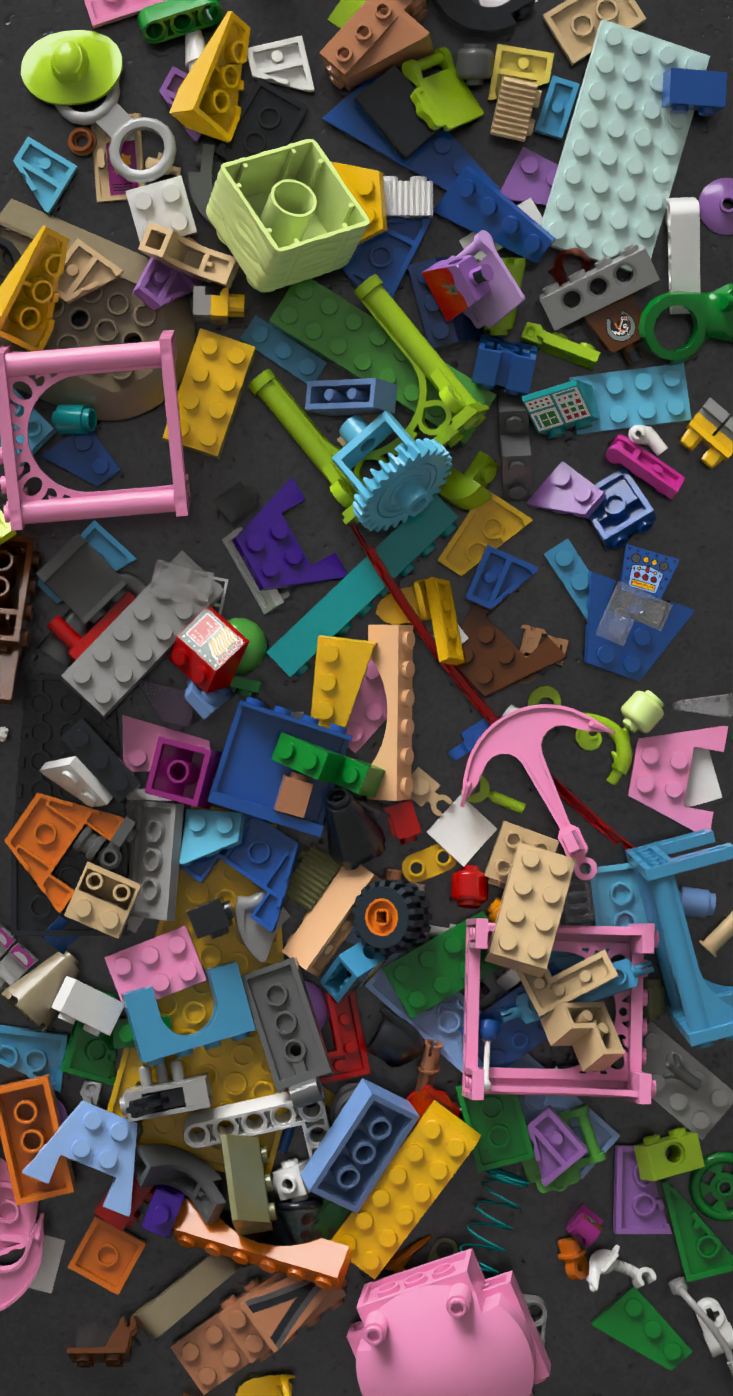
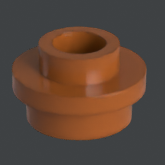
(76, 135)

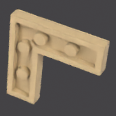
(568, 984)

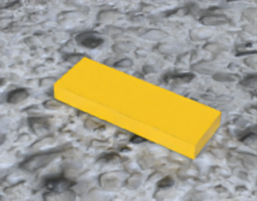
(444, 621)

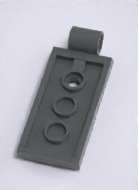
(284, 1020)

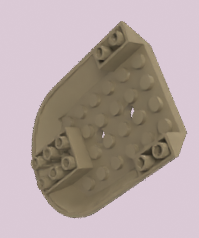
(112, 319)

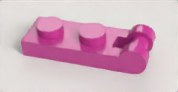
(645, 466)

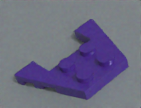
(273, 551)

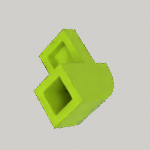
(468, 489)

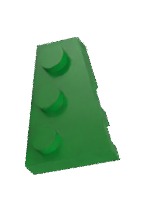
(642, 1328)

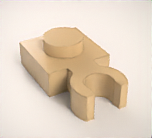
(424, 791)

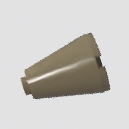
(37, 990)

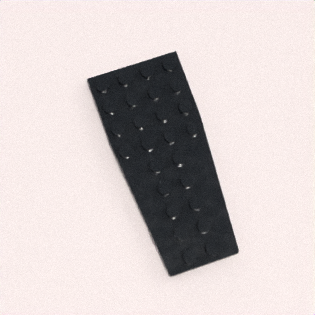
(48, 713)

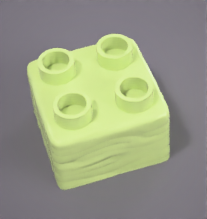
(286, 215)

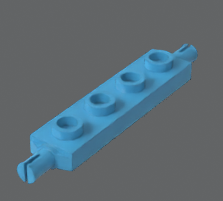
(627, 980)

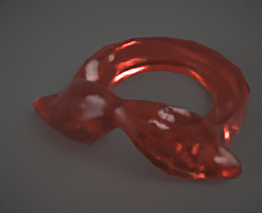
(558, 270)

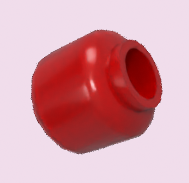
(469, 887)

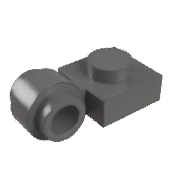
(124, 834)

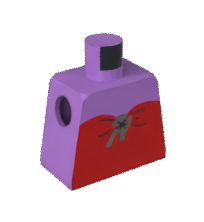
(458, 284)

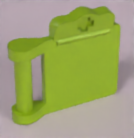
(442, 97)

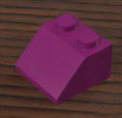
(182, 772)

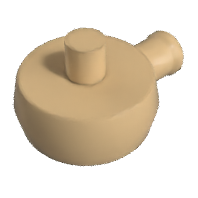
(151, 161)

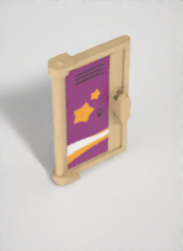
(108, 183)

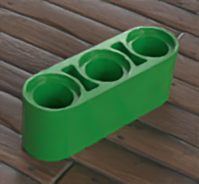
(171, 27)

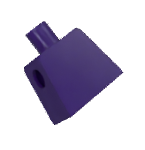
(163, 1211)

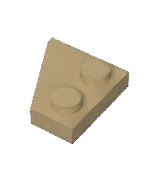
(85, 272)

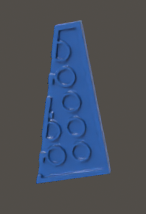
(438, 160)

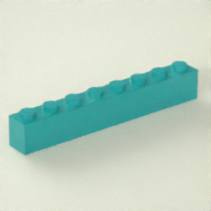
(362, 585)

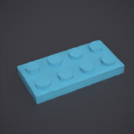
(638, 398)

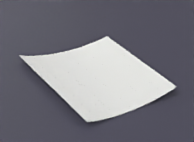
(461, 831)

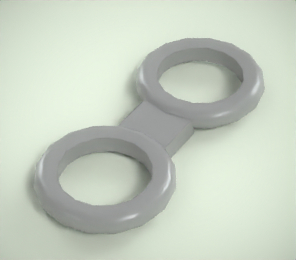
(118, 127)

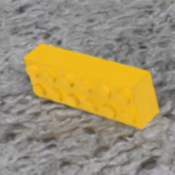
(407, 1188)

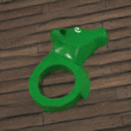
(710, 314)

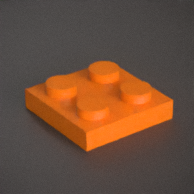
(107, 1255)

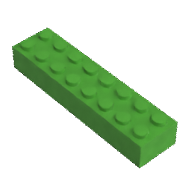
(360, 347)

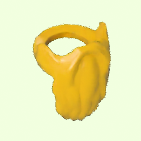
(391, 613)
(267, 1386)

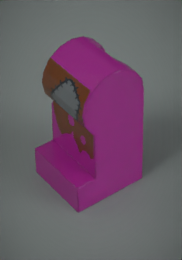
(584, 1225)

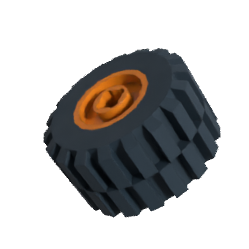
(391, 916)

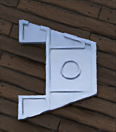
(97, 1141)

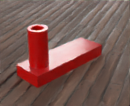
(77, 643)

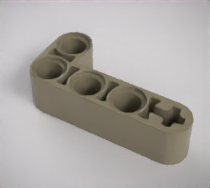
(184, 1294)

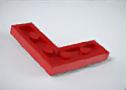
(350, 1051)

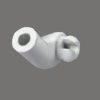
(647, 436)

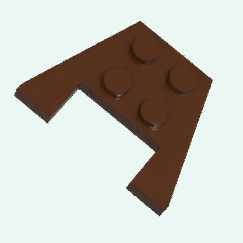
(493, 660)

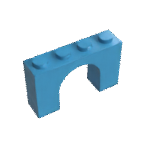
(229, 1018)

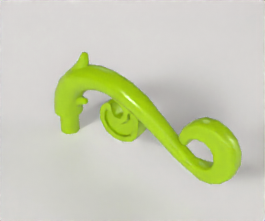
(621, 738)

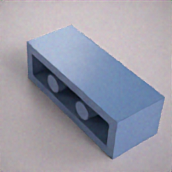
(351, 397)

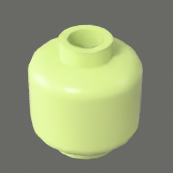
(642, 711)

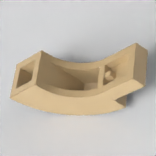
(187, 256)

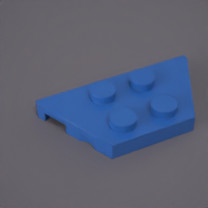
(387, 253)

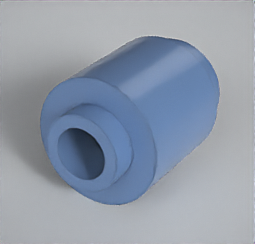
(697, 902)

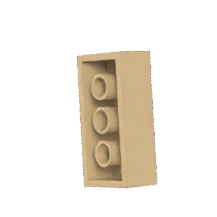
(530, 910)

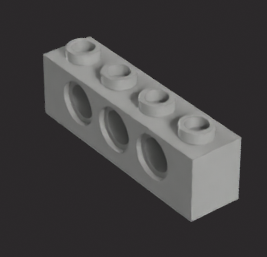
(642, 275)

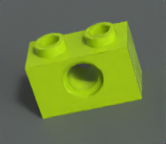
(684, 1157)

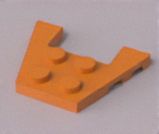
(47, 833)

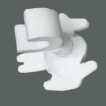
(605, 1261)

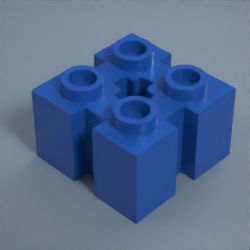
(504, 365)

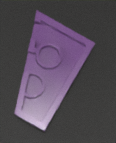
(636, 1201)

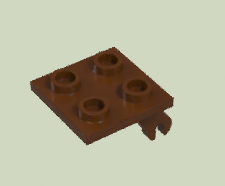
(114, 1353)

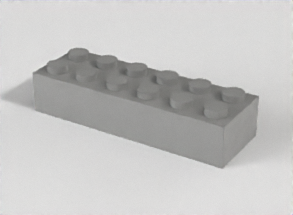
(132, 646)

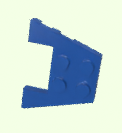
(643, 642)
(264, 858)

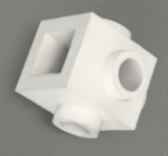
(288, 1181)

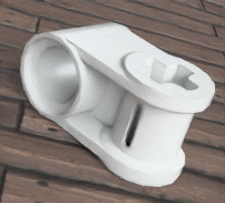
(720, 1322)

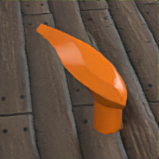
(402, 1258)

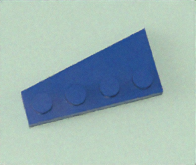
(480, 206)

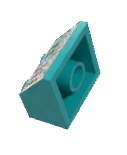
(562, 408)

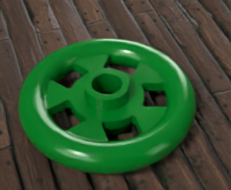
(699, 1189)

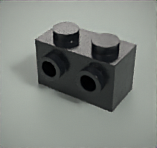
(212, 918)

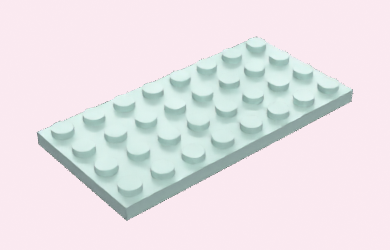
(619, 146)

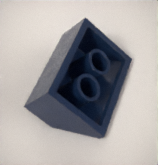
(437, 331)

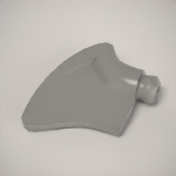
(254, 935)

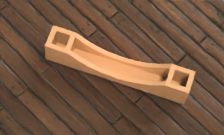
(396, 667)

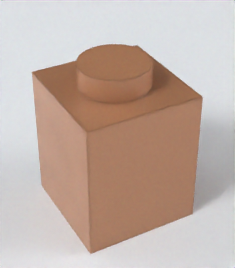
(293, 794)

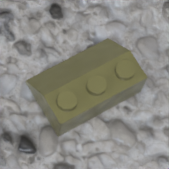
(248, 1184)

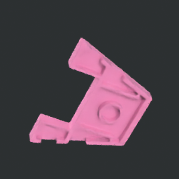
(663, 771)

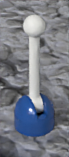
(488, 1032)

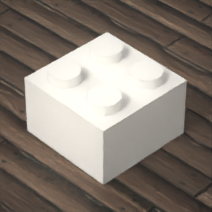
(162, 204)

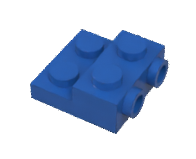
(622, 511)

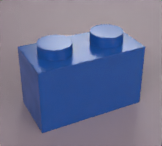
(694, 91)

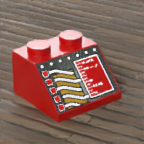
(209, 651)

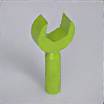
(496, 797)

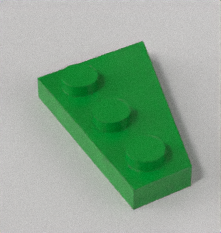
(90, 1055)

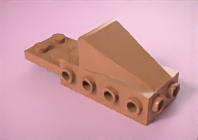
(375, 40)

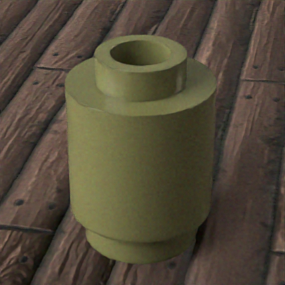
(656, 998)

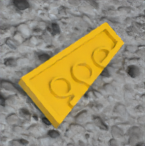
(338, 677)

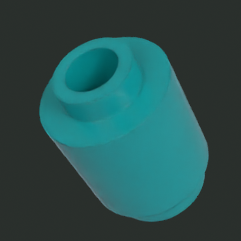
(74, 419)

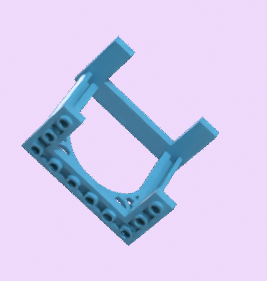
(696, 1005)

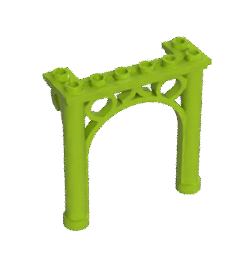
(428, 366)

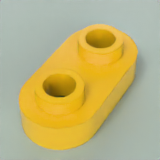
(430, 864)

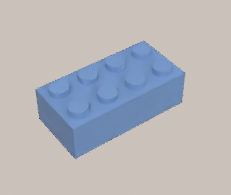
(359, 1145)

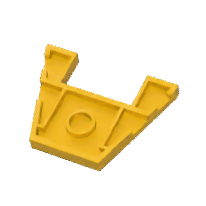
(368, 190)

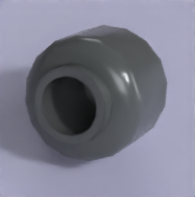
(474, 63)

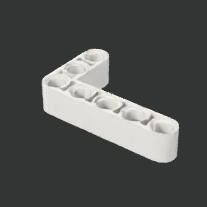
(268, 1122)

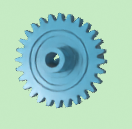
(401, 485)

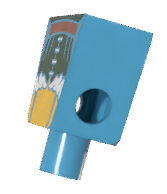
(359, 962)

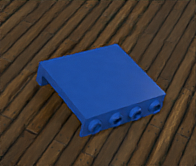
(251, 780)

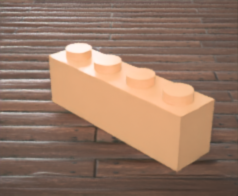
(329, 920)

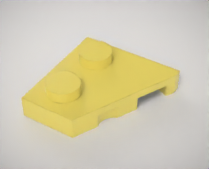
(520, 64)

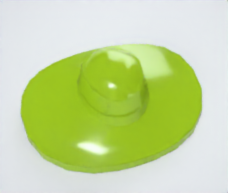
(72, 67)

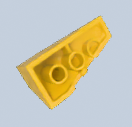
(211, 89)
(31, 291)

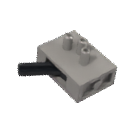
(166, 1095)

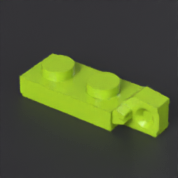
(560, 347)

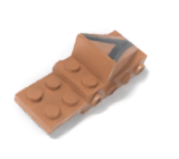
(252, 1326)

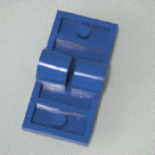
(514, 1036)

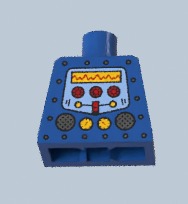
(646, 570)

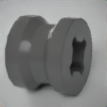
(89, 844)

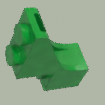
(327, 765)

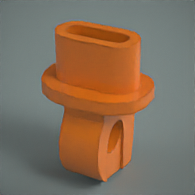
(574, 1258)

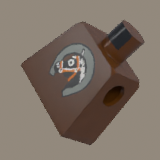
(617, 328)

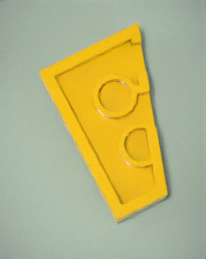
(483, 526)

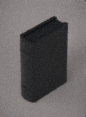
(394, 114)

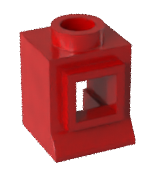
(403, 821)

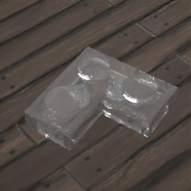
(627, 606)

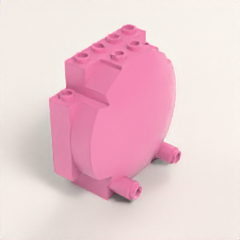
(446, 1333)

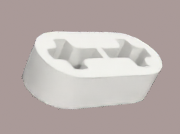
(508, 979)

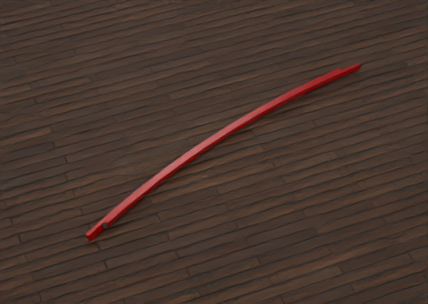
(469, 691)

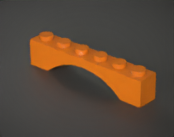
(315, 1261)

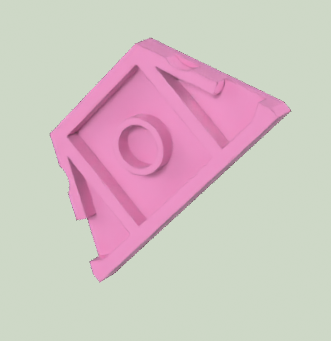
(15, 1221)

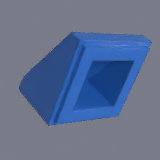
(61, 943)

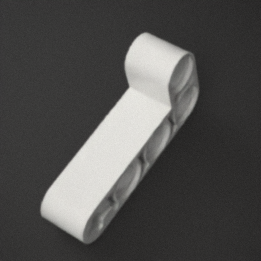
(683, 224)

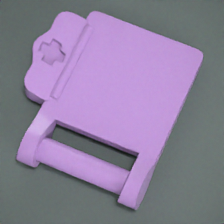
(504, 293)

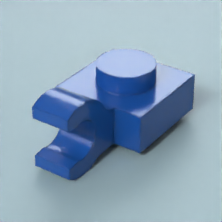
(470, 738)

